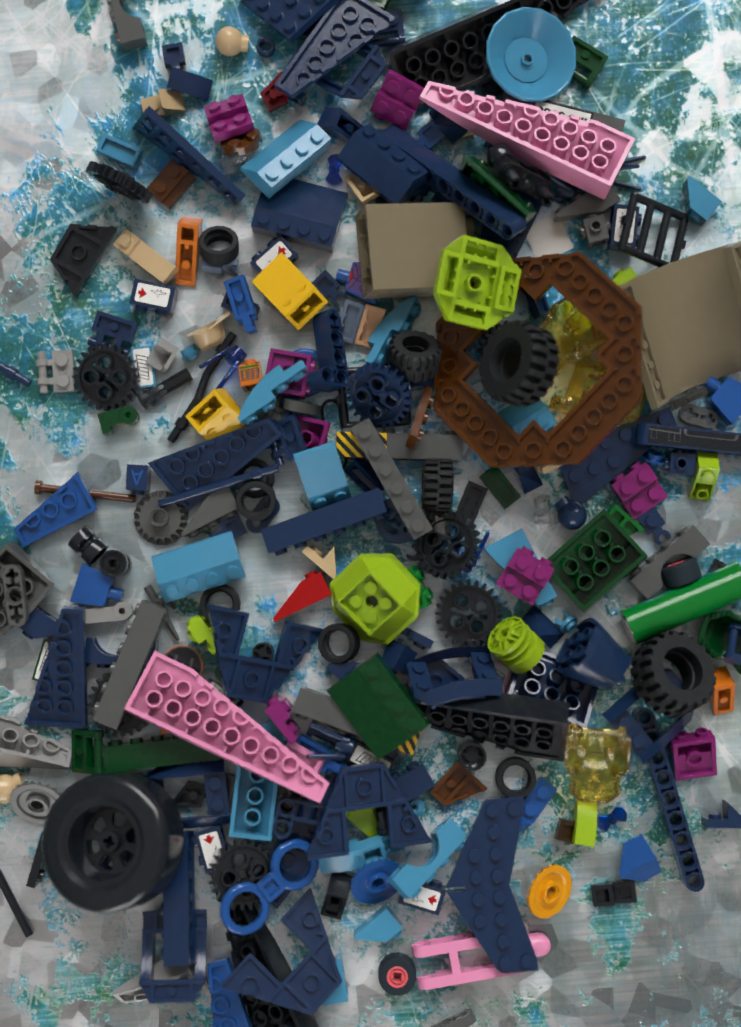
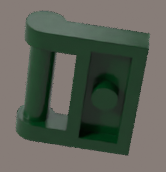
(588, 59)
(83, 751)

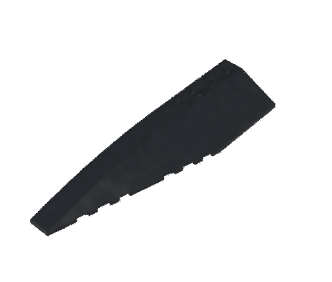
(457, 50)

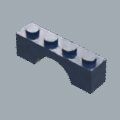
(97, 655)

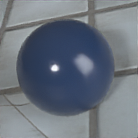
(571, 513)

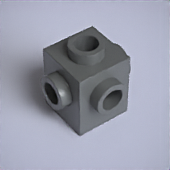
(595, 230)

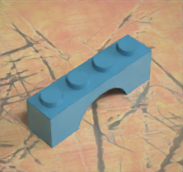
(446, 839)

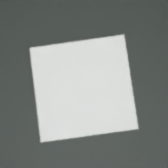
(548, 237)

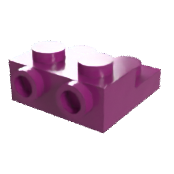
(397, 100)
(228, 118)
(286, 360)
(638, 489)
(525, 575)
(280, 711)
(693, 754)

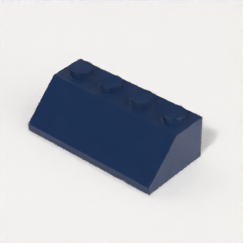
(383, 165)

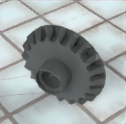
(163, 533)
(33, 801)

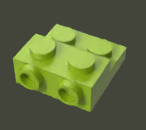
(200, 631)

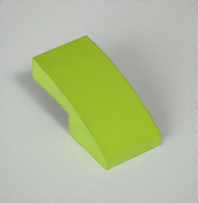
(585, 823)

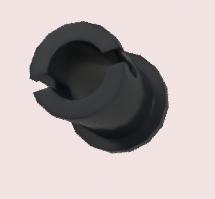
(381, 820)

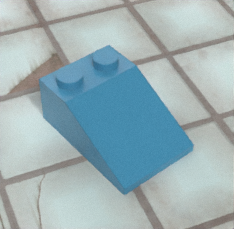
(322, 475)

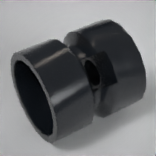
(93, 550)
(115, 563)
(471, 755)

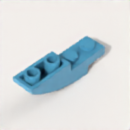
(397, 320)
(262, 395)
(359, 853)

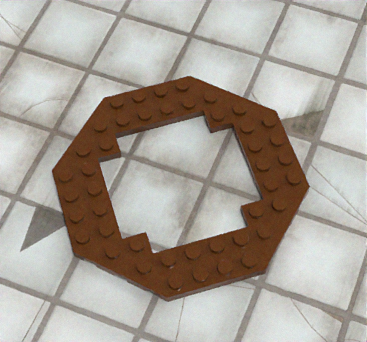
(593, 415)

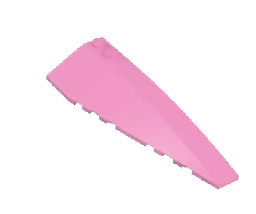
(195, 711)

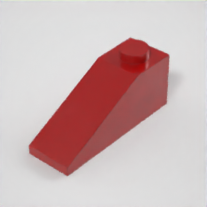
(307, 592)

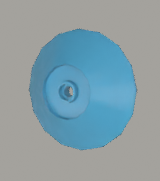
(540, 39)

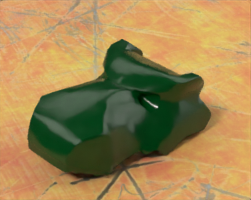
(714, 634)

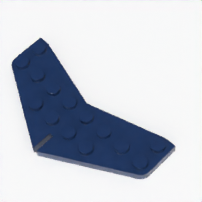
(486, 872)

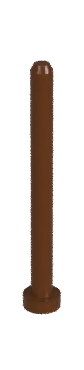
(40, 487)

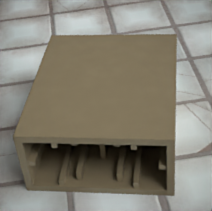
(403, 246)

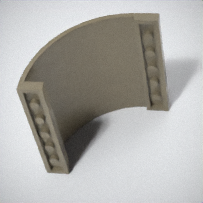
(689, 321)

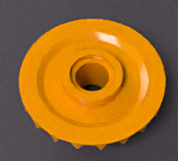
(549, 891)

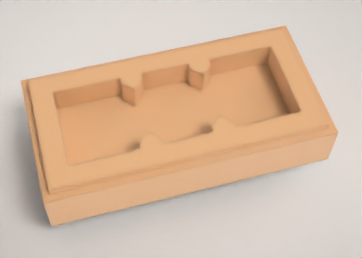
(370, 320)

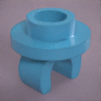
(568, 624)

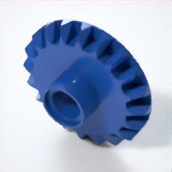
(371, 881)

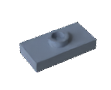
(351, 319)

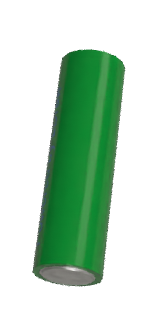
(683, 603)

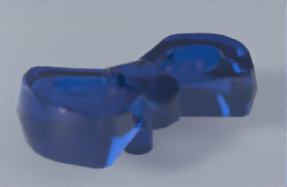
(333, 177)
(617, 815)

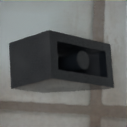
(336, 895)

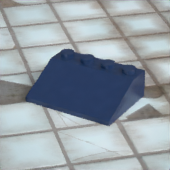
(301, 214)
(549, 684)

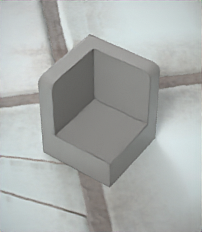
(162, 355)

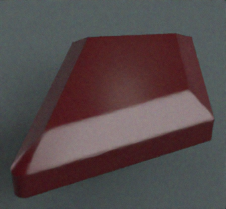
(272, 97)

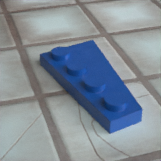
(59, 510)

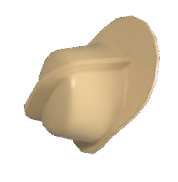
(211, 334)

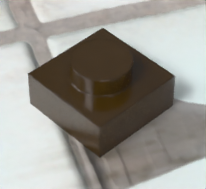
(564, 830)

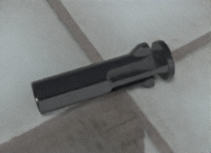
(170, 385)

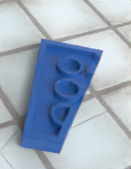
(226, 1005)

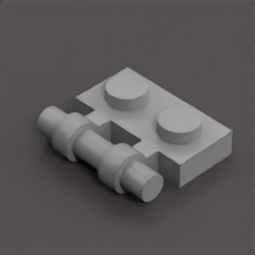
(62, 365)

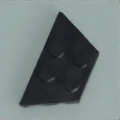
(80, 253)

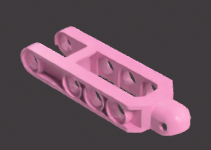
(457, 975)

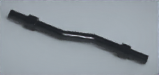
(182, 423)

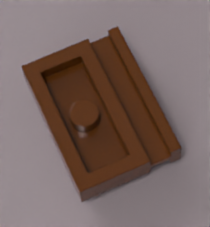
(171, 184)

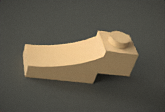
(145, 257)

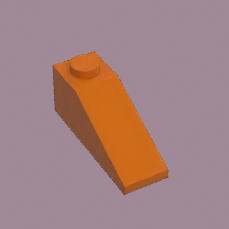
(187, 250)

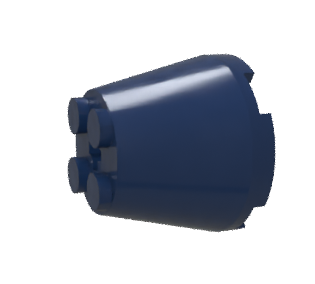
(593, 657)

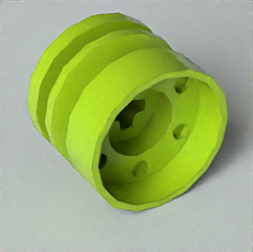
(516, 645)

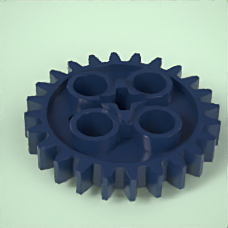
(391, 386)

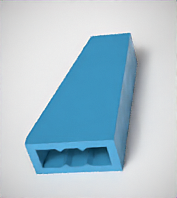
(502, 551)

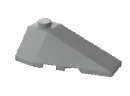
(29, 749)
(132, 991)

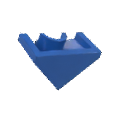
(638, 860)

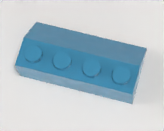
(286, 157)
(521, 417)
(198, 566)
(252, 806)

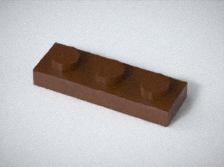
(420, 417)

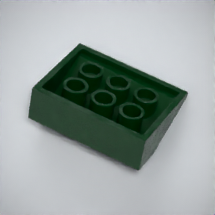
(479, 172)
(595, 561)
(378, 706)

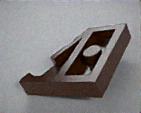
(456, 785)

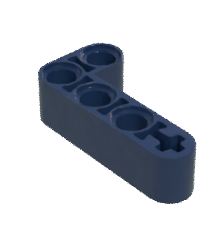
(330, 352)

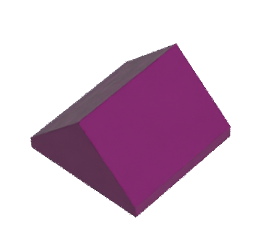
(313, 431)

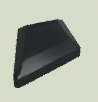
(190, 795)

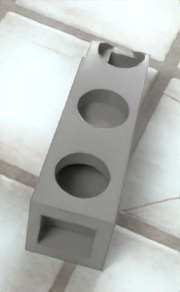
(119, 612)

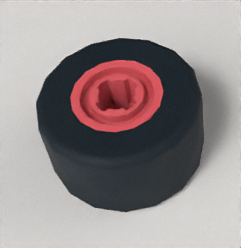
(680, 572)
(399, 966)

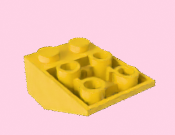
(289, 291)
(215, 415)

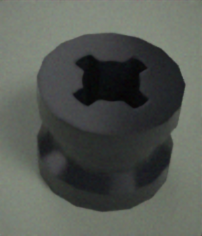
(262, 653)

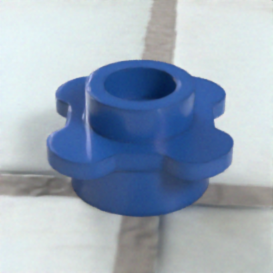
(653, 457)

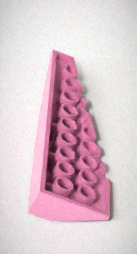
(564, 146)

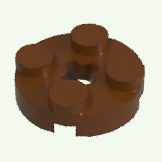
(242, 144)

